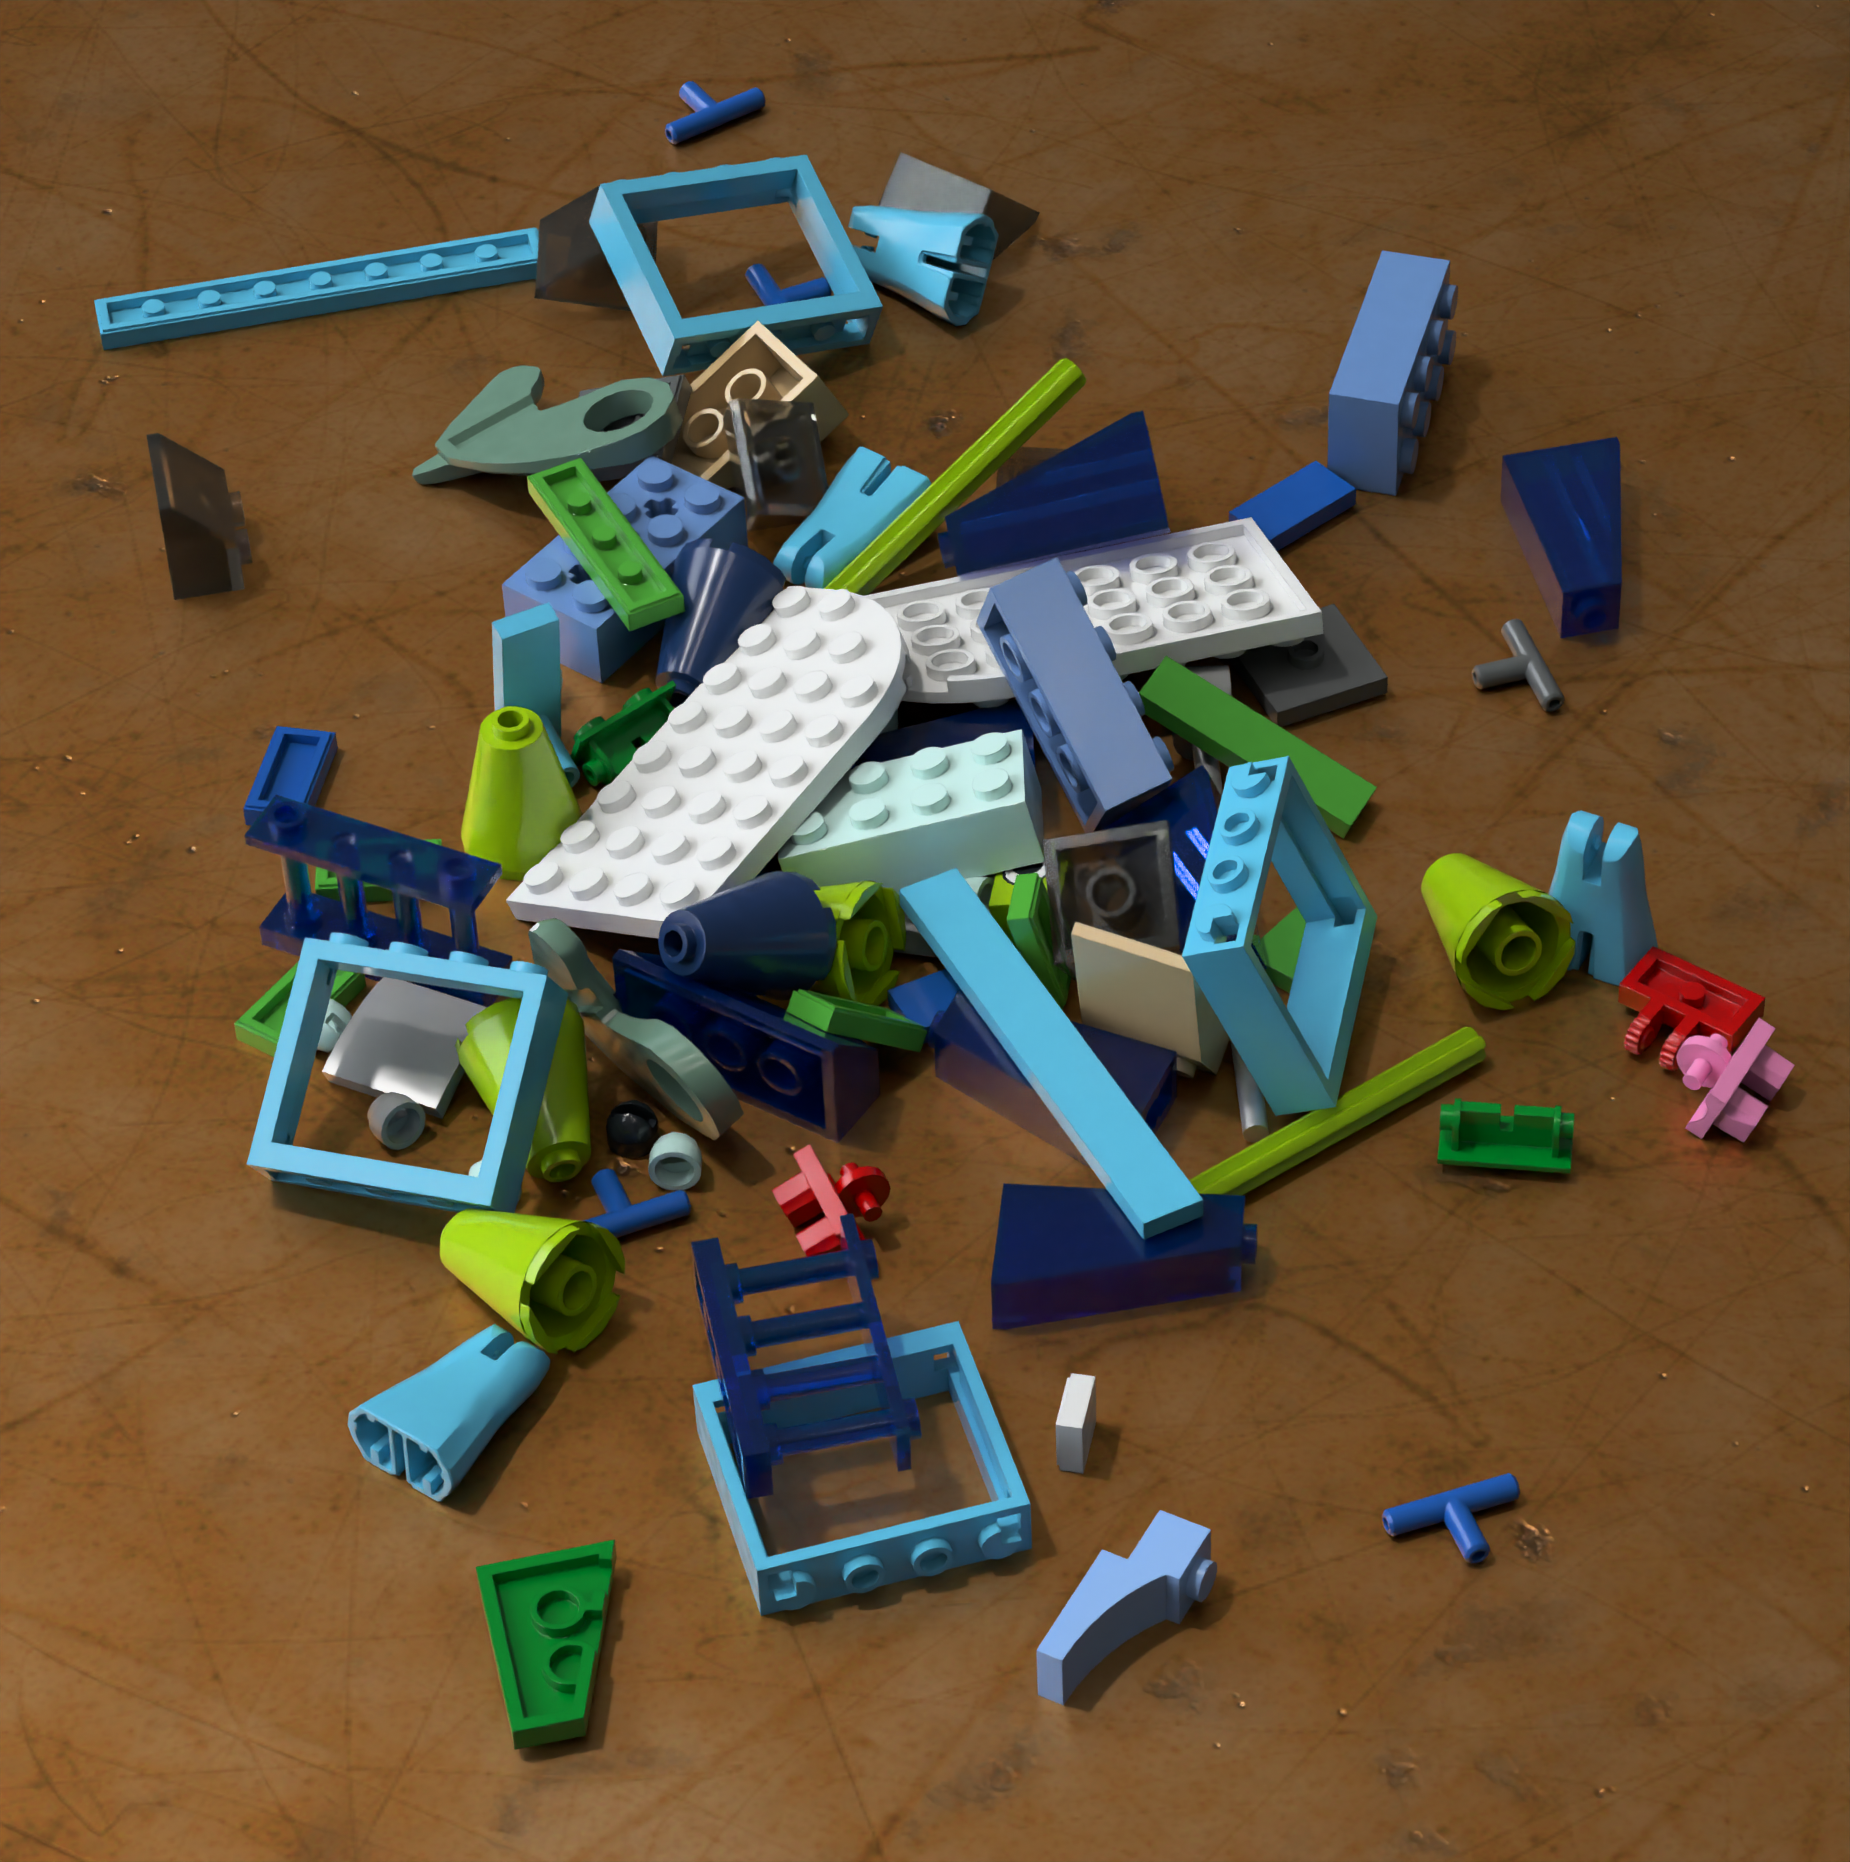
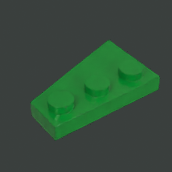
(548, 1636)

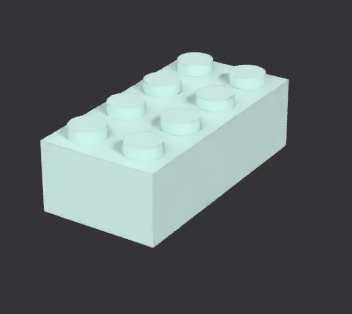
(924, 815)

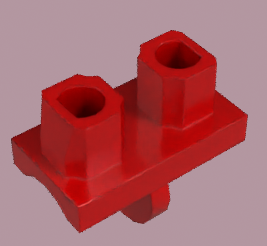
(815, 1191)

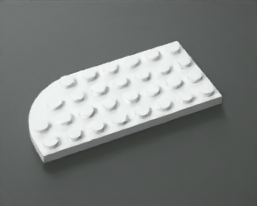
(1154, 596)
(728, 768)

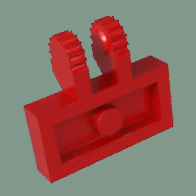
(1687, 999)

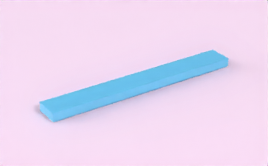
(317, 288)
(1051, 1054)

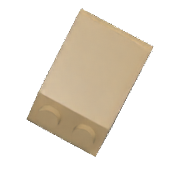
(749, 369)
(1146, 997)

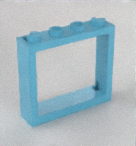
(799, 325)
(1303, 1048)
(516, 1105)
(893, 1552)

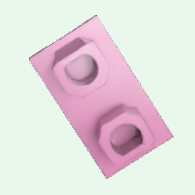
(1710, 1065)

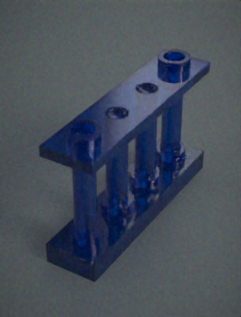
(382, 858)
(751, 1391)

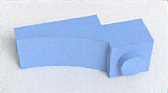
(1125, 1598)

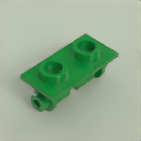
(608, 744)
(1527, 1141)

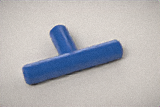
(710, 113)
(771, 294)
(623, 1217)
(1456, 1510)

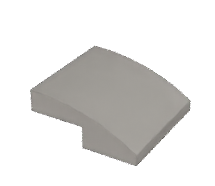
(403, 1044)

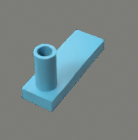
(529, 672)

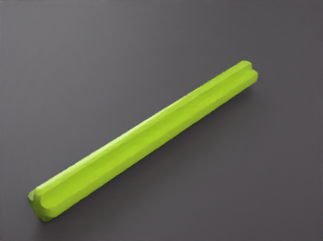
(961, 479)
(1352, 1112)

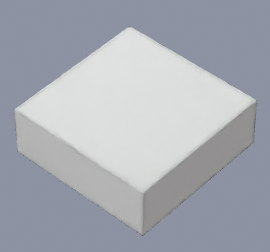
(1076, 1423)

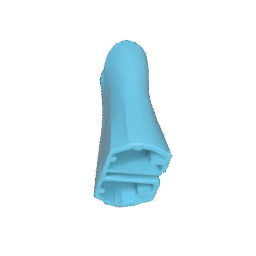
(929, 257)
(848, 518)
(1605, 896)
(448, 1411)

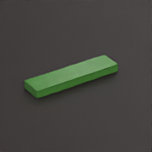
(605, 544)
(1241, 735)

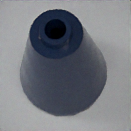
(722, 599)
(754, 937)

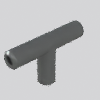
(1524, 665)

